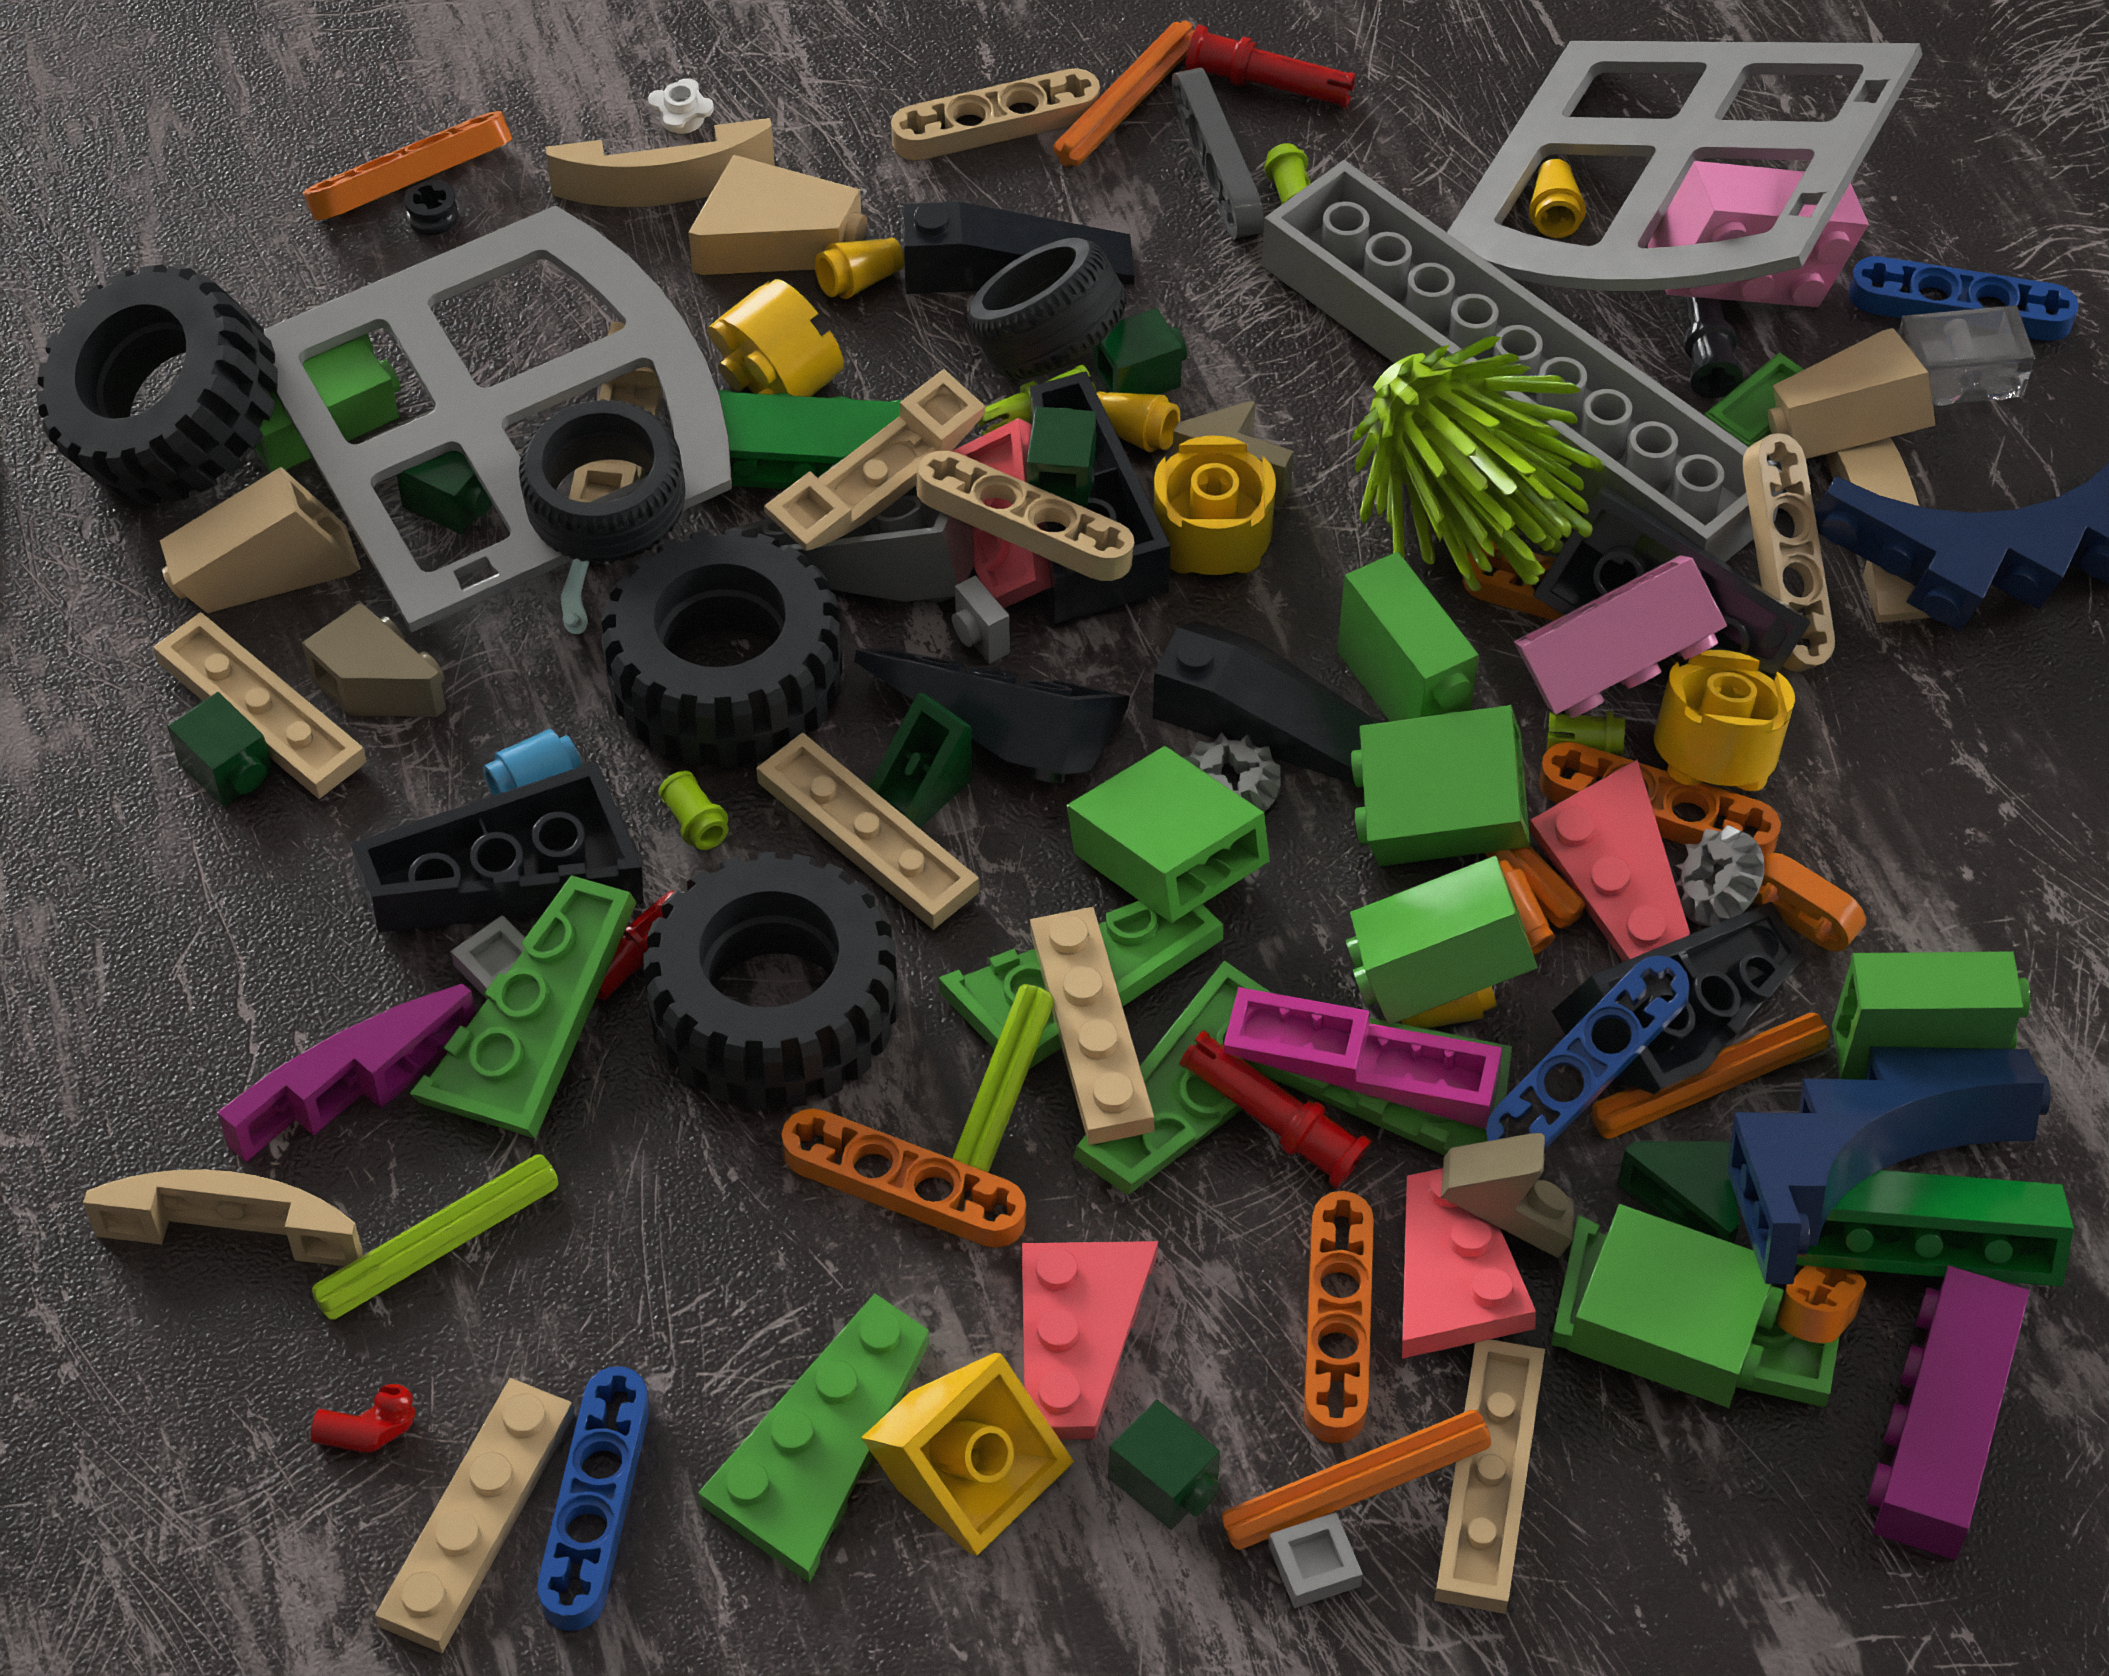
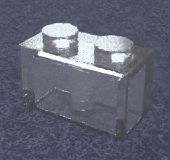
(1971, 353)

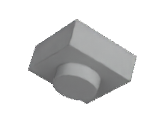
(981, 620)
(488, 953)
(1315, 1560)

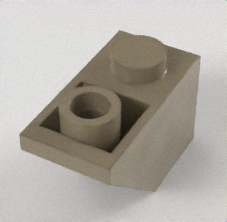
(372, 669)

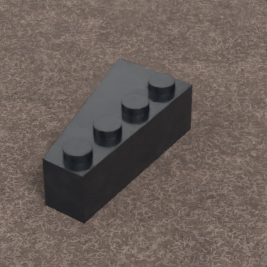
(1113, 494)
(498, 855)

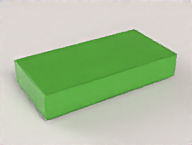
(1746, 408)

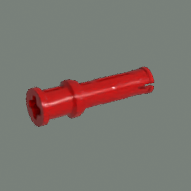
(1244, 62)
(1301, 1126)

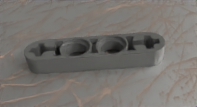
(1217, 153)

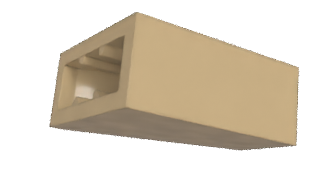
(771, 220)
(1854, 397)
(257, 546)

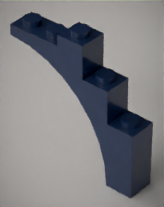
(1959, 554)

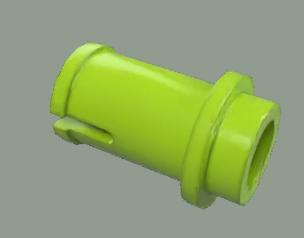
(1287, 169)
(1593, 731)
(700, 820)

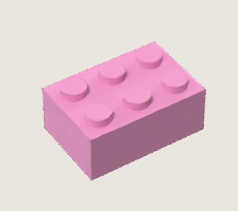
(1743, 201)
(1622, 636)

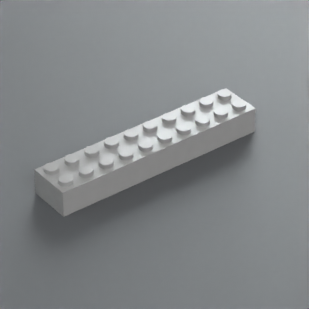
(1419, 288)

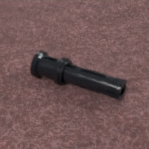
(1711, 346)

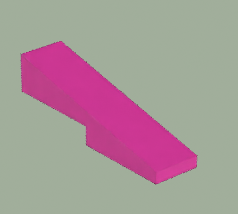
(1385, 1062)

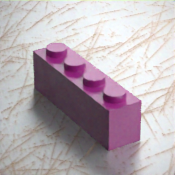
(1950, 1412)

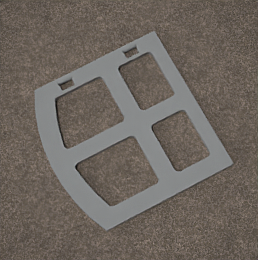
(1674, 143)
(476, 417)

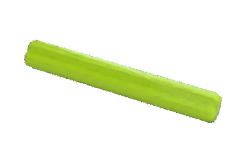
(434, 1237)

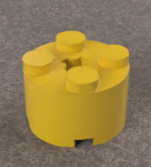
(774, 344)
(1215, 506)
(1723, 721)

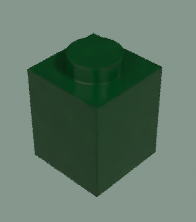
(1141, 356)
(1062, 452)
(444, 491)
(220, 749)
(1165, 1465)

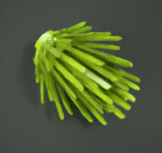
(1472, 459)

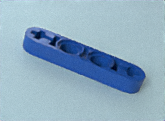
(1963, 290)
(1580, 1053)
(588, 1495)

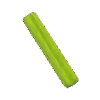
(1004, 1077)

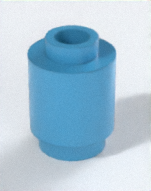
(531, 761)

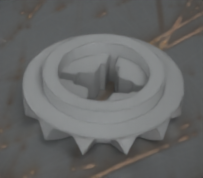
(1257, 770)
(1735, 884)

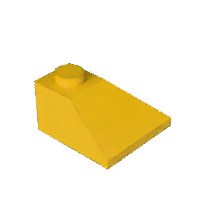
(969, 1450)

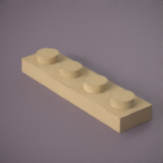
(294, 730)
(868, 830)
(1092, 1026)
(1491, 1484)
(475, 1515)

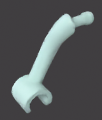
(573, 611)

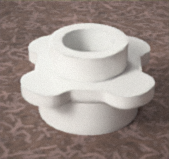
(681, 106)

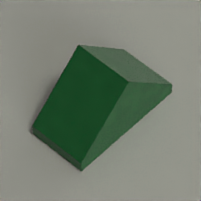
(925, 761)
(1683, 1184)

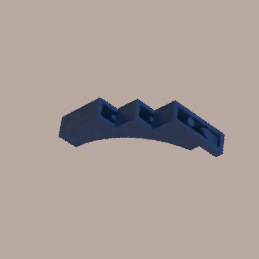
(1912, 1102)

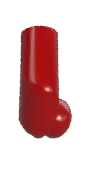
(371, 1429)

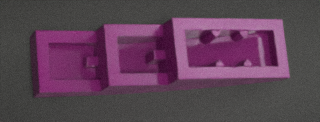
(368, 1059)

